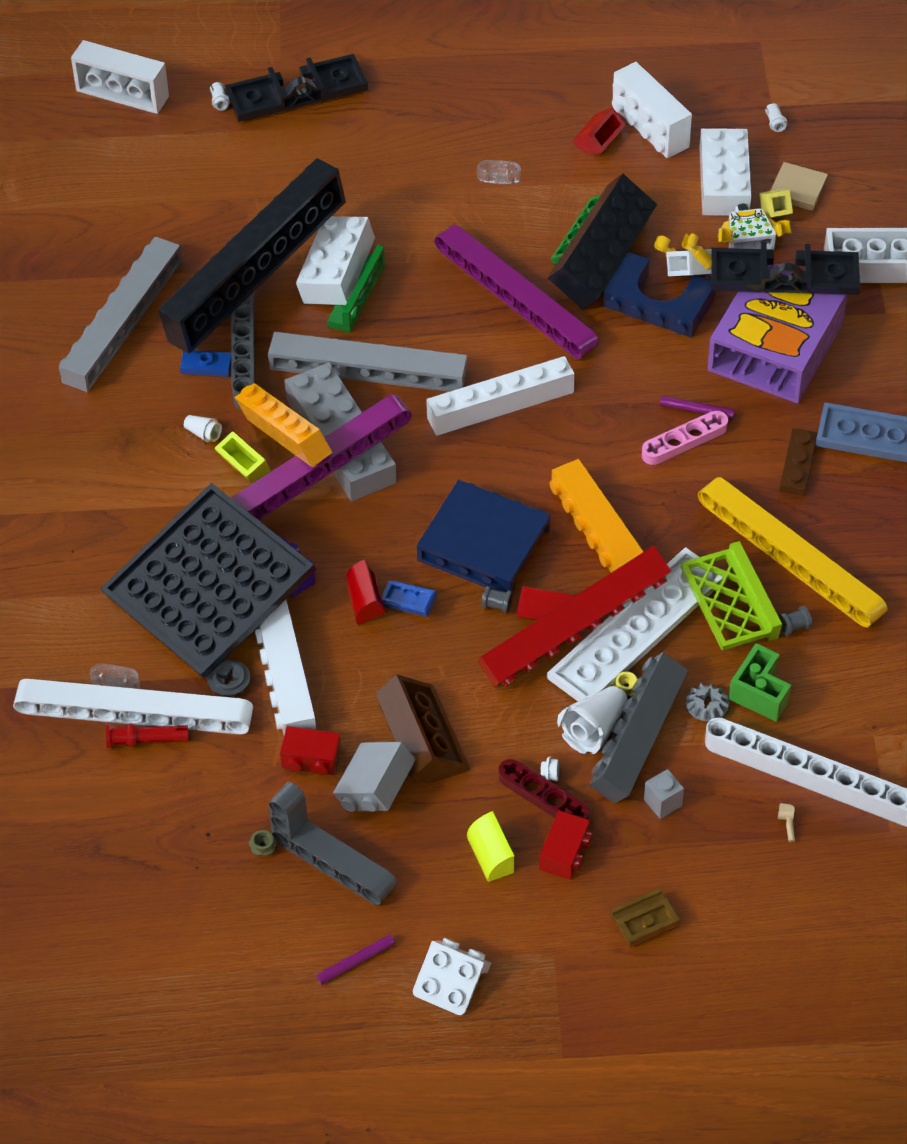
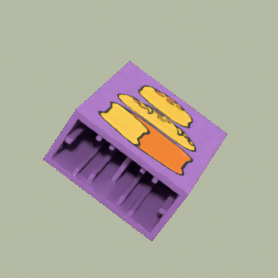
(776, 339)

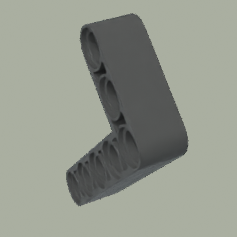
(323, 850)

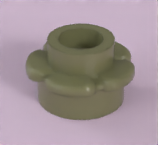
(260, 837)

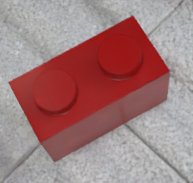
(310, 750)
(564, 845)

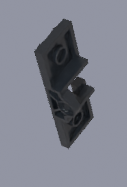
(265, 96)
(747, 271)

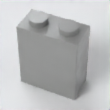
(374, 776)

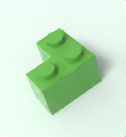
(757, 686)

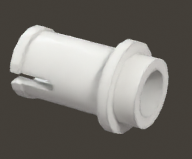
(220, 99)
(777, 120)

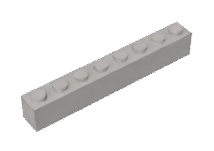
(120, 314)
(369, 361)

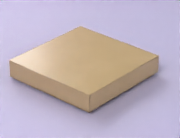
(803, 183)

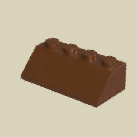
(423, 727)

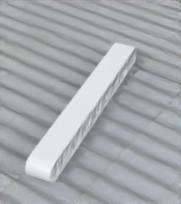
(133, 706)
(806, 769)

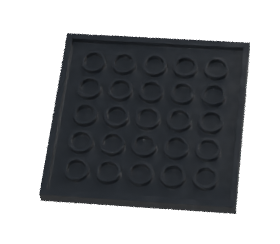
(208, 580)

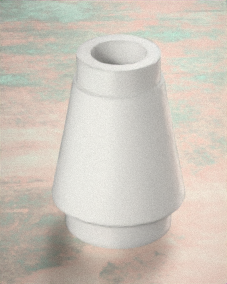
(203, 427)

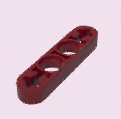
(546, 790)

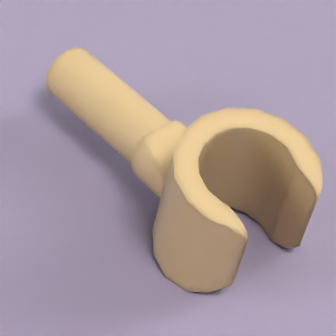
(786, 812)

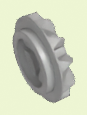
(717, 707)

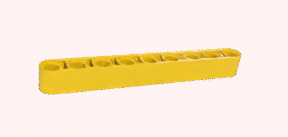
(793, 552)

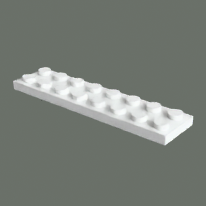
(630, 634)

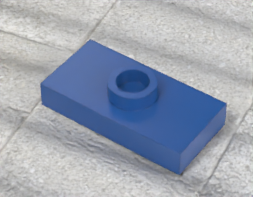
(206, 363)
(408, 598)

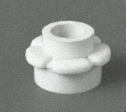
(550, 769)

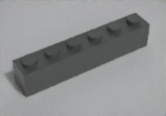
(638, 727)

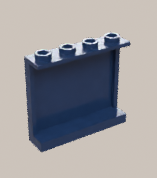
(482, 536)

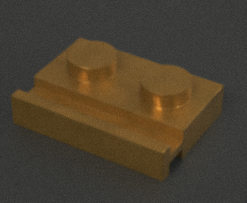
(644, 917)

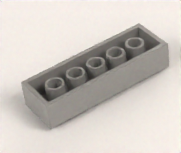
(327, 404)

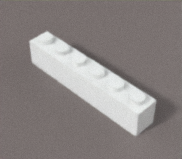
(500, 395)
(285, 671)

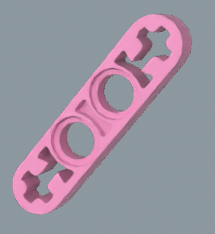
(687, 440)

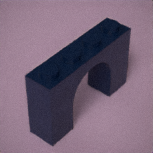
(677, 315)

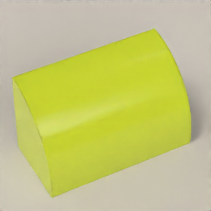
(243, 457)
(491, 847)

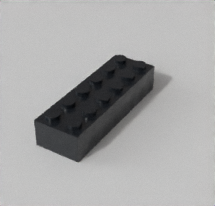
(602, 241)

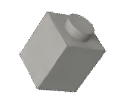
(663, 794)

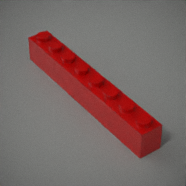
(574, 616)

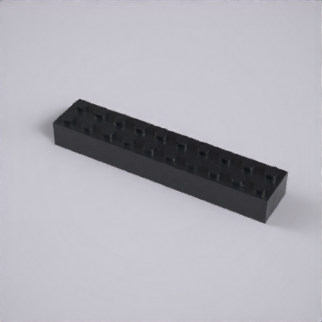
(252, 256)

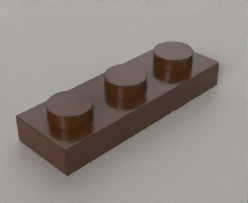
(798, 462)

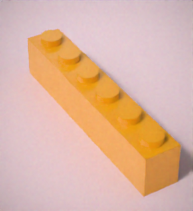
(283, 425)
(594, 515)

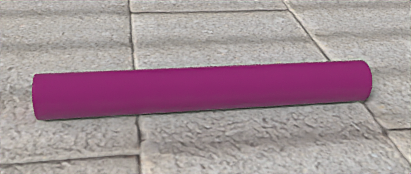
(694, 406)
(355, 959)

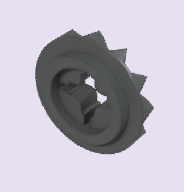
(240, 676)

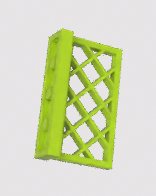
(752, 590)

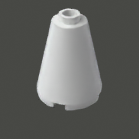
(592, 719)

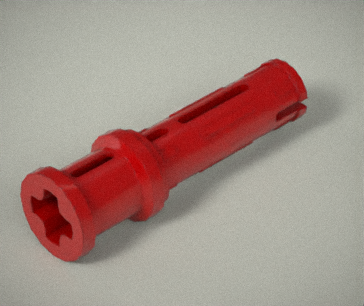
(133, 735)

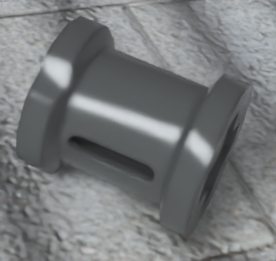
(497, 599)
(795, 620)

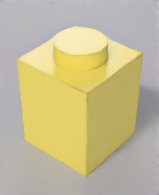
(776, 202)

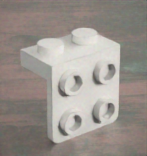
(450, 975)

